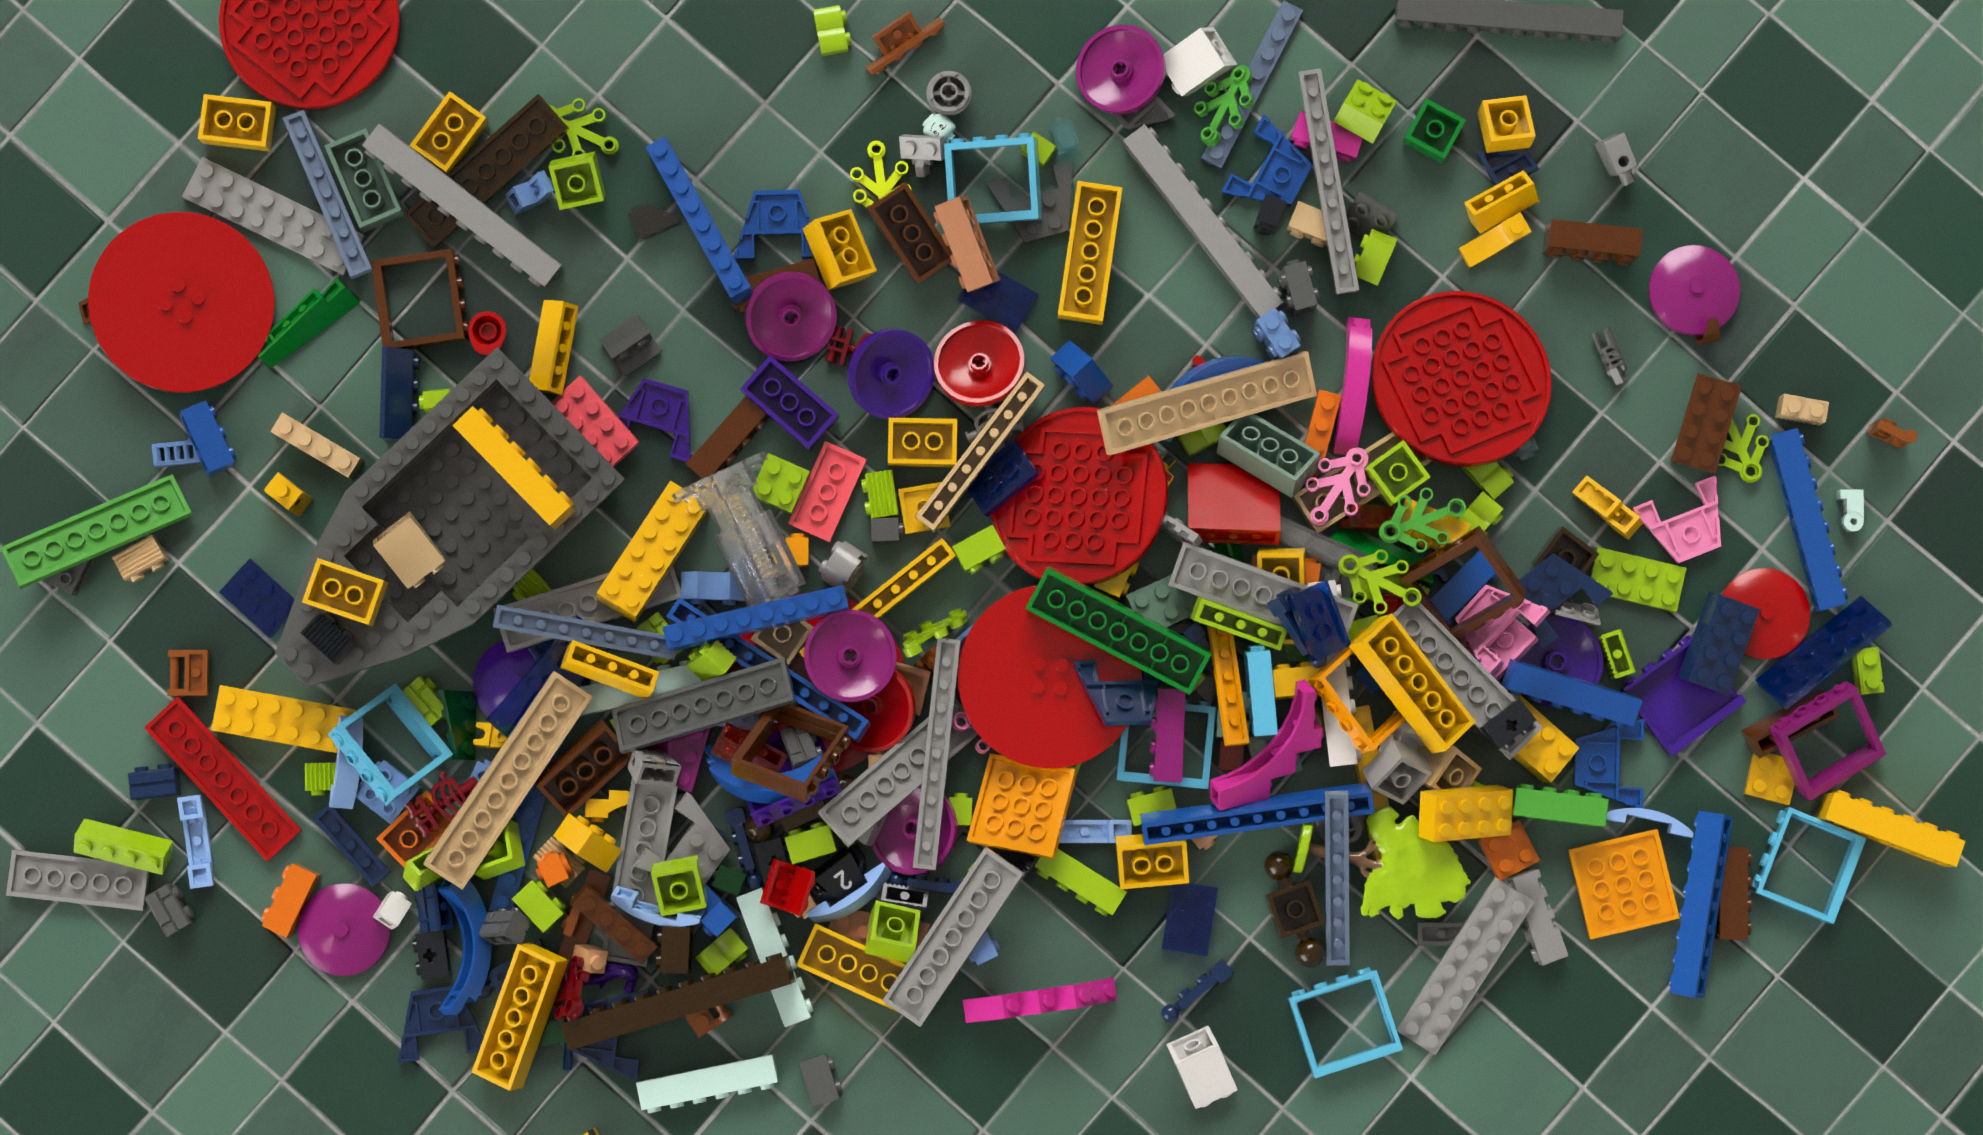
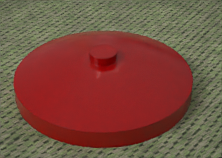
(979, 363)
(1782, 613)
(890, 714)

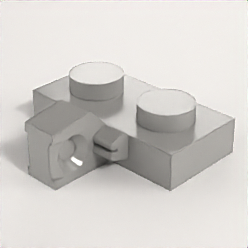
(922, 151)

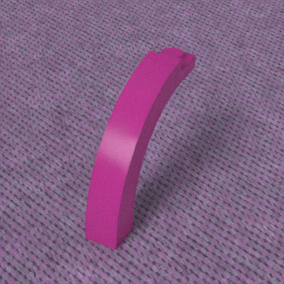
(1355, 385)

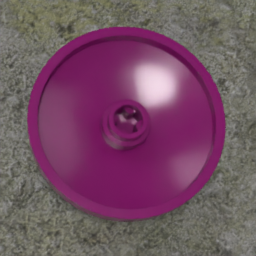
(1120, 69)
(1692, 288)
(790, 316)
(850, 656)
(898, 835)
(340, 930)

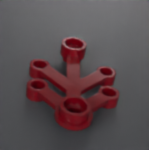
(573, 1006)

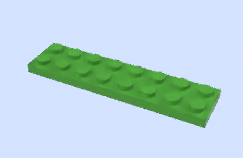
(96, 531)

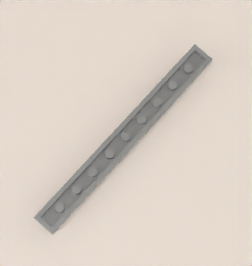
(1328, 181)
(936, 754)

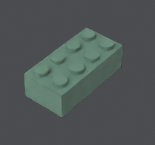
(364, 182)
(1268, 453)
(1161, 602)

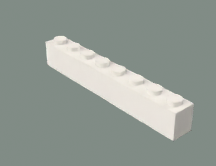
(1339, 744)

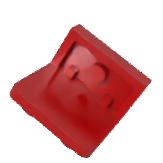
(788, 887)

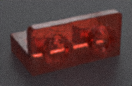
(1368, 517)

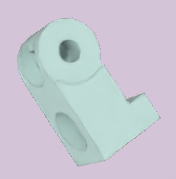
(1853, 509)

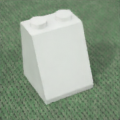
(1197, 61)
(1202, 1067)

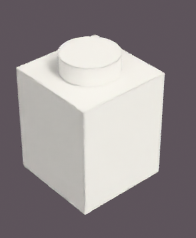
(392, 909)

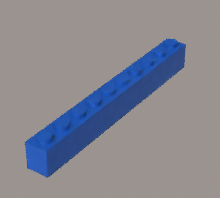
(805, 692)
(1263, 814)

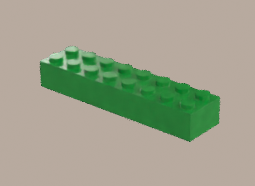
(1118, 630)

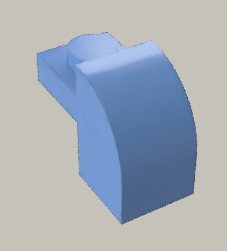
(531, 193)

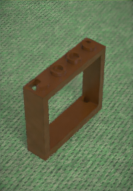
(383, 307)
(1452, 550)
(803, 720)

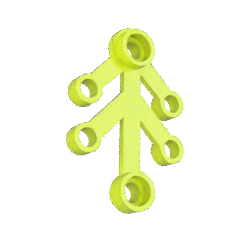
(881, 187)

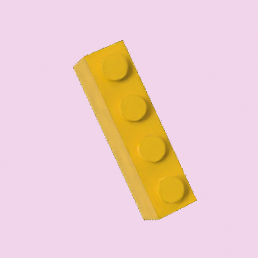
(553, 346)
(609, 669)

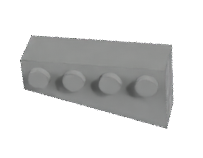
(1538, 923)

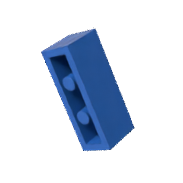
(207, 438)

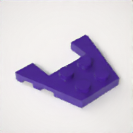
(661, 408)

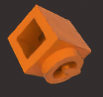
(554, 868)

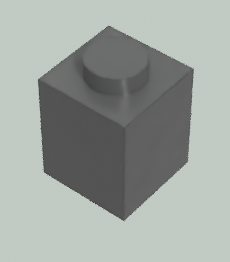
(886, 530)

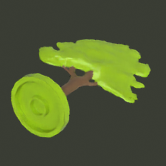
(1408, 871)

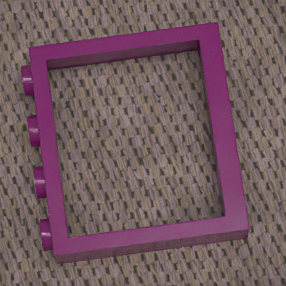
(1843, 768)

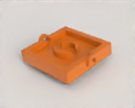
(1509, 853)

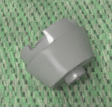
(948, 92)

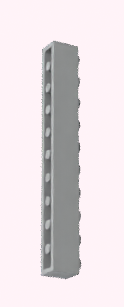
(462, 205)
(1202, 222)

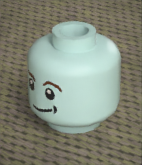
(939, 126)

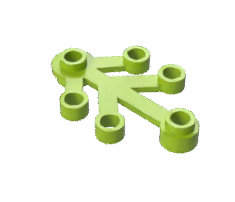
(576, 128)
(1740, 446)
(1376, 579)
(939, 630)

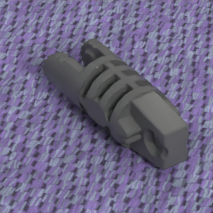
(1611, 356)

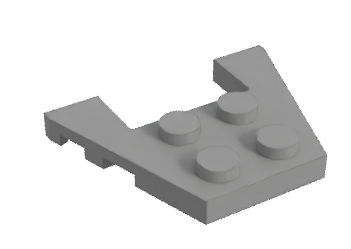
(1178, 531)
(699, 840)

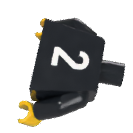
(840, 874)

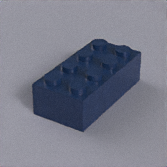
(1718, 643)

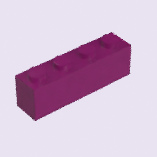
(1168, 736)

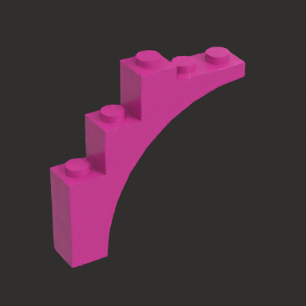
(1277, 759)
(1039, 1000)

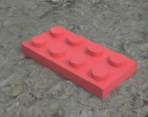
(596, 421)
(827, 491)

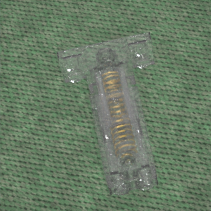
(747, 533)

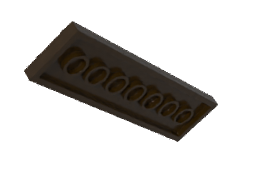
(493, 165)

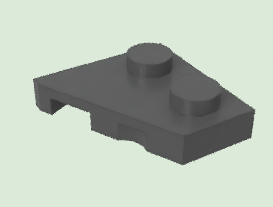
(1152, 113)

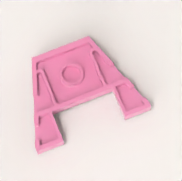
(1691, 531)
(1482, 638)

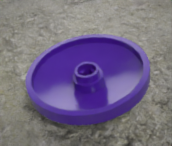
(891, 373)
(1572, 653)
(498, 674)

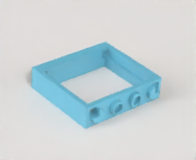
(1000, 141)
(1260, 690)
(1201, 707)
(416, 725)
(1842, 880)
(1358, 1058)

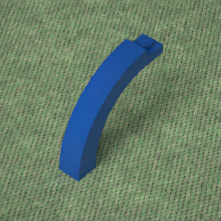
(1214, 368)
(749, 791)
(476, 950)

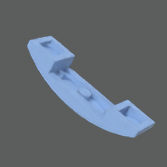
(346, 776)
(1674, 826)
(1094, 831)
(197, 841)
(876, 878)
(648, 912)

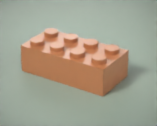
(966, 243)

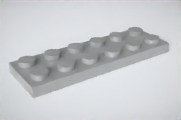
(76, 880)

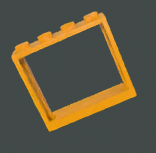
(1341, 712)

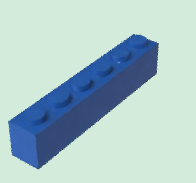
(1571, 692)

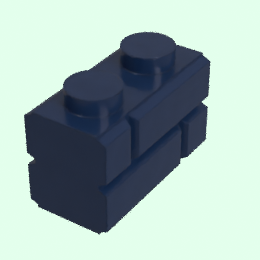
(154, 783)
(433, 909)

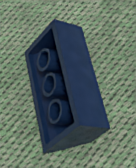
(398, 392)

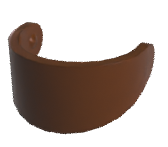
(1711, 334)

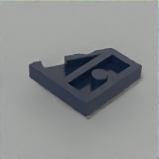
(1507, 164)

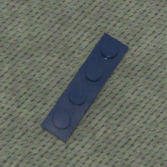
(352, 845)

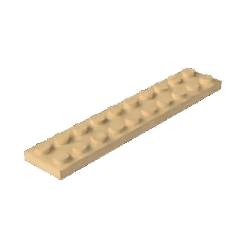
(1206, 403)
(507, 780)

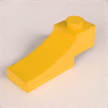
(1495, 240)
(1608, 507)
(601, 808)

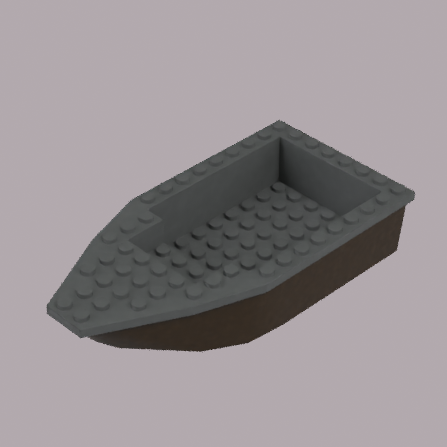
(465, 509)

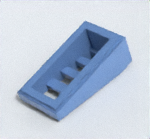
(156, 452)

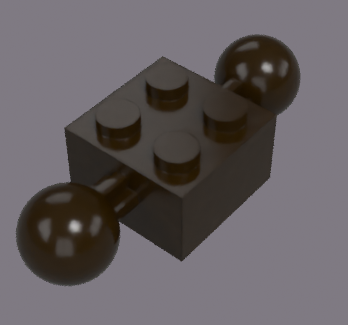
(794, 820)
(1294, 909)

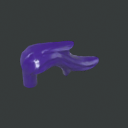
(616, 970)

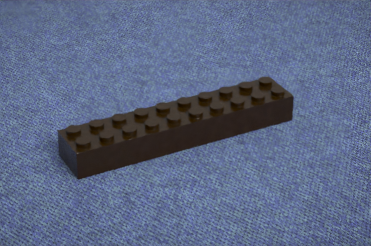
(679, 1002)

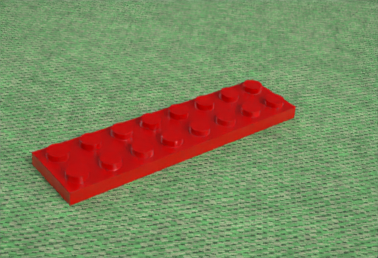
(223, 779)

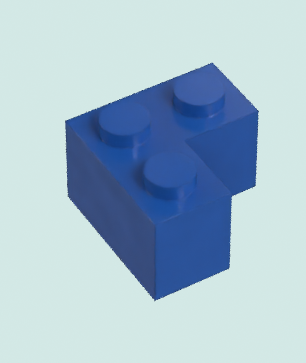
(1081, 372)
(717, 915)

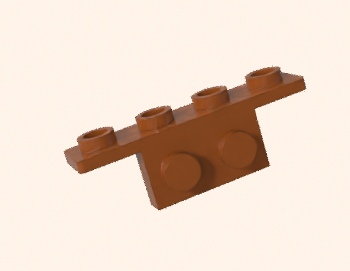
(899, 38)
(576, 925)

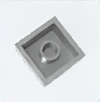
(1397, 771)

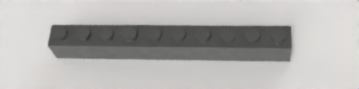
(1512, 17)

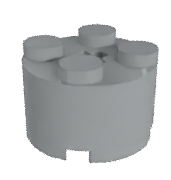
(843, 566)

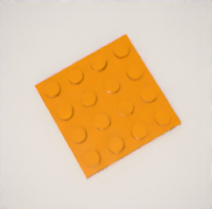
(1021, 807)
(1623, 884)

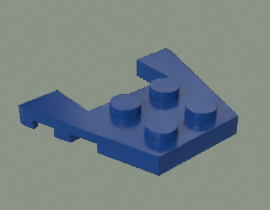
(1281, 172)
(773, 214)
(1598, 763)

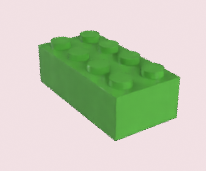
(1559, 807)

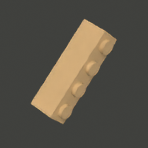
(317, 446)

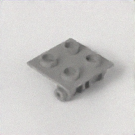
(1585, 613)

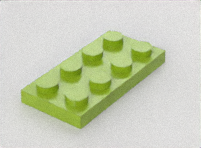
(1639, 579)

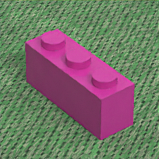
(1345, 141)

